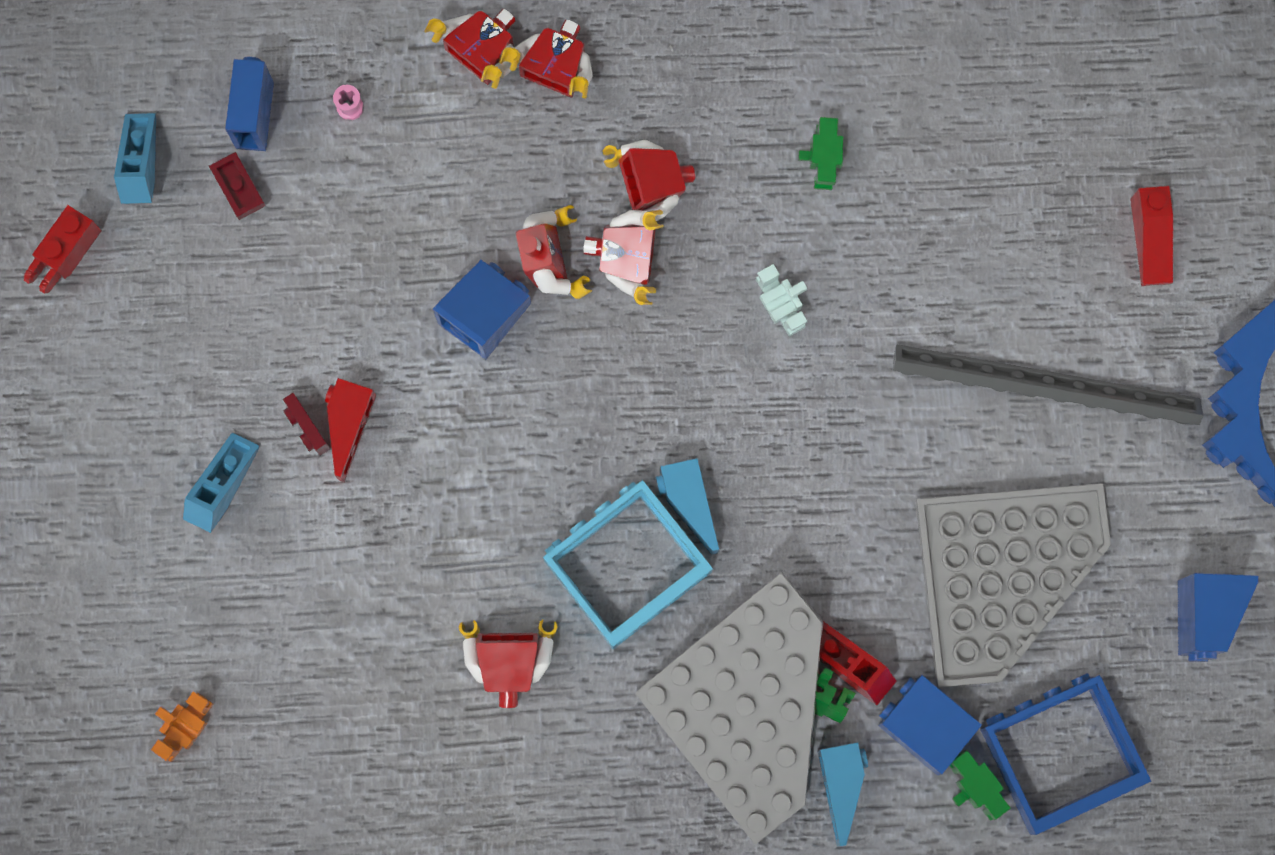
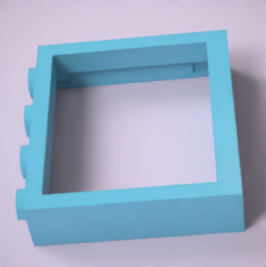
(605, 514)

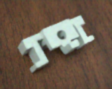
(782, 300)

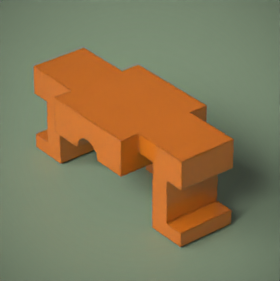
(181, 726)

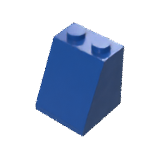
(482, 308)
(1211, 612)

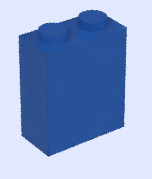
(249, 104)
(928, 724)

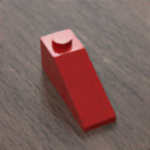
(1153, 234)
(347, 416)
(855, 665)

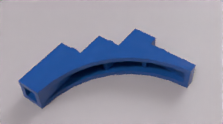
(1238, 401)

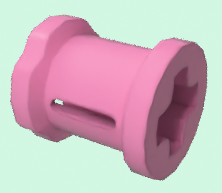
(349, 93)

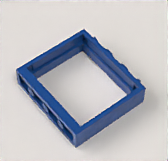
(1137, 772)

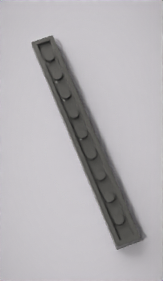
(1047, 384)

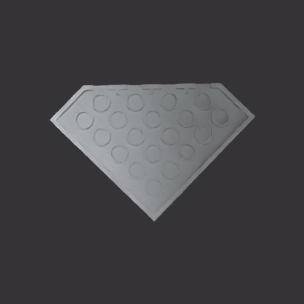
(1003, 571)
(747, 705)

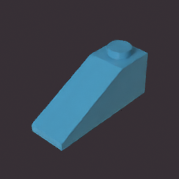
(136, 159)
(219, 483)
(687, 497)
(843, 778)

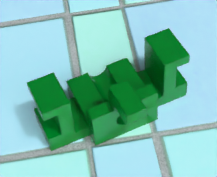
(824, 153)
(823, 700)
(978, 786)

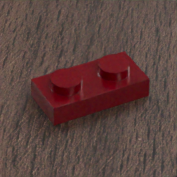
(237, 186)
(296, 414)

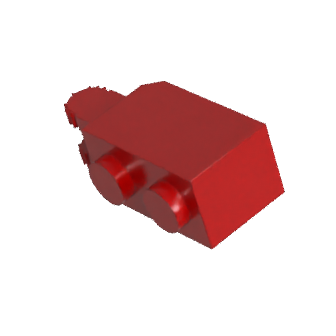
(62, 248)

